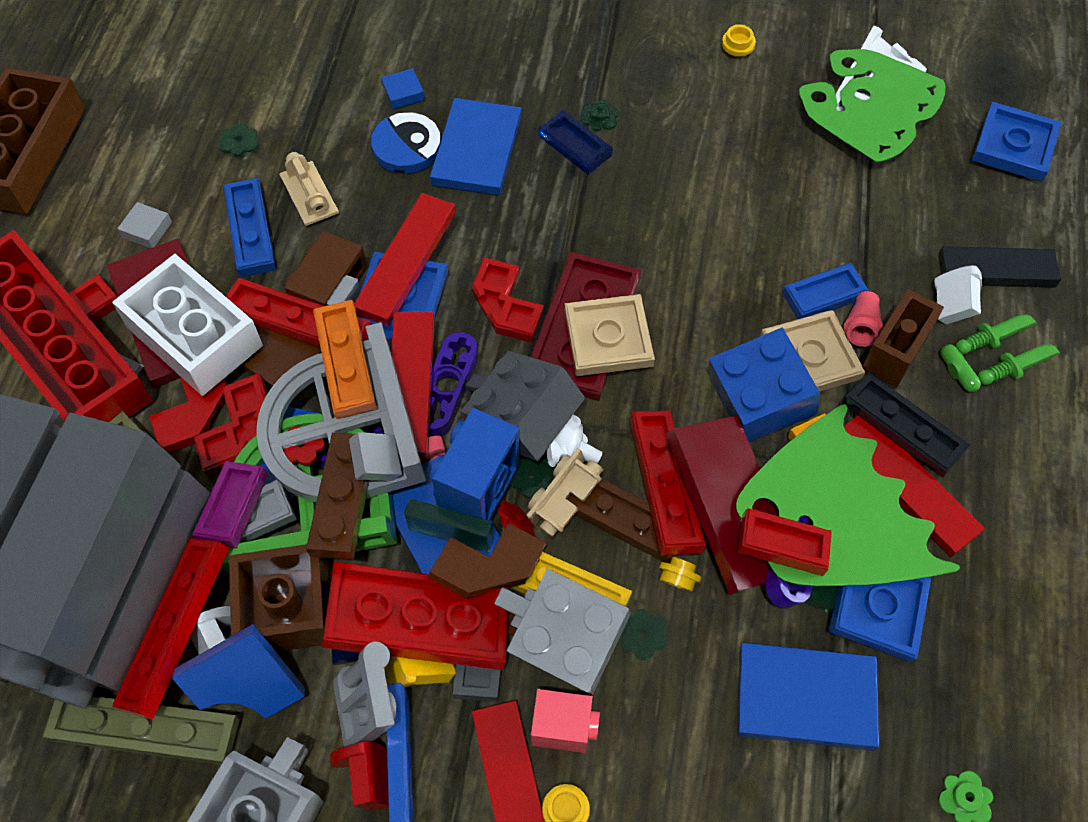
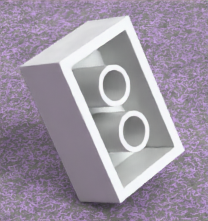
(188, 324)

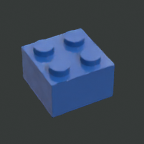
(764, 384)
(477, 465)

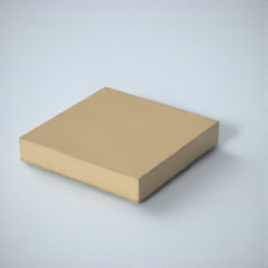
(608, 335)
(823, 349)

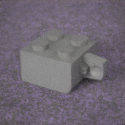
(565, 629)
(258, 791)

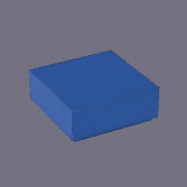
(402, 88)

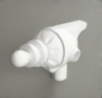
(568, 441)

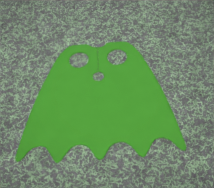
(834, 484)

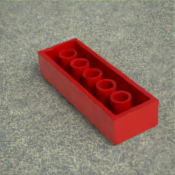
(59, 343)

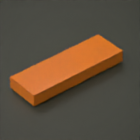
(344, 359)

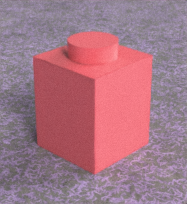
(563, 721)

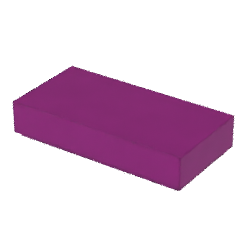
(231, 503)

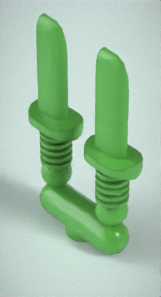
(991, 336)

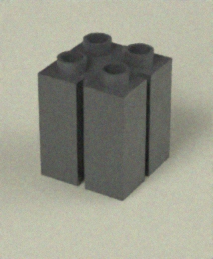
(84, 546)

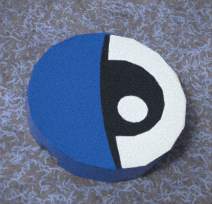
(405, 142)

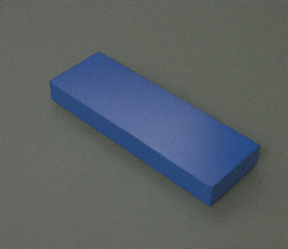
(249, 227)
(400, 759)

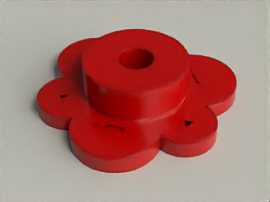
(305, 453)
(515, 516)

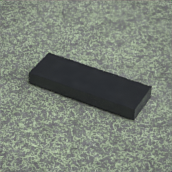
(1005, 265)
(905, 424)

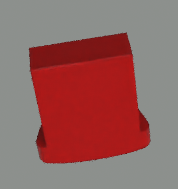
(367, 773)

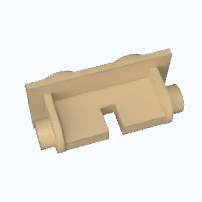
(307, 189)
(570, 478)

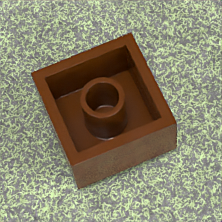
(281, 595)

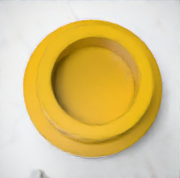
(739, 40)
(679, 574)
(566, 804)

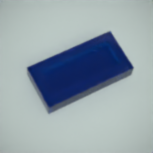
(575, 142)

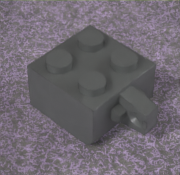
(528, 395)

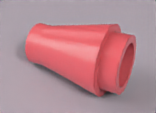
(864, 320)

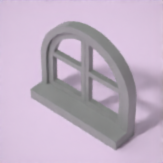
(390, 411)

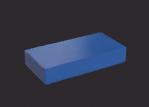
(824, 291)

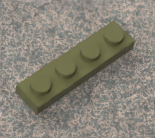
(171, 733)

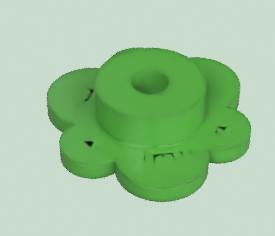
(953, 798)

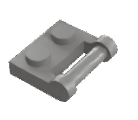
(363, 696)

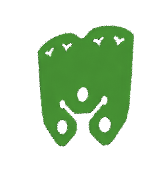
(891, 107)

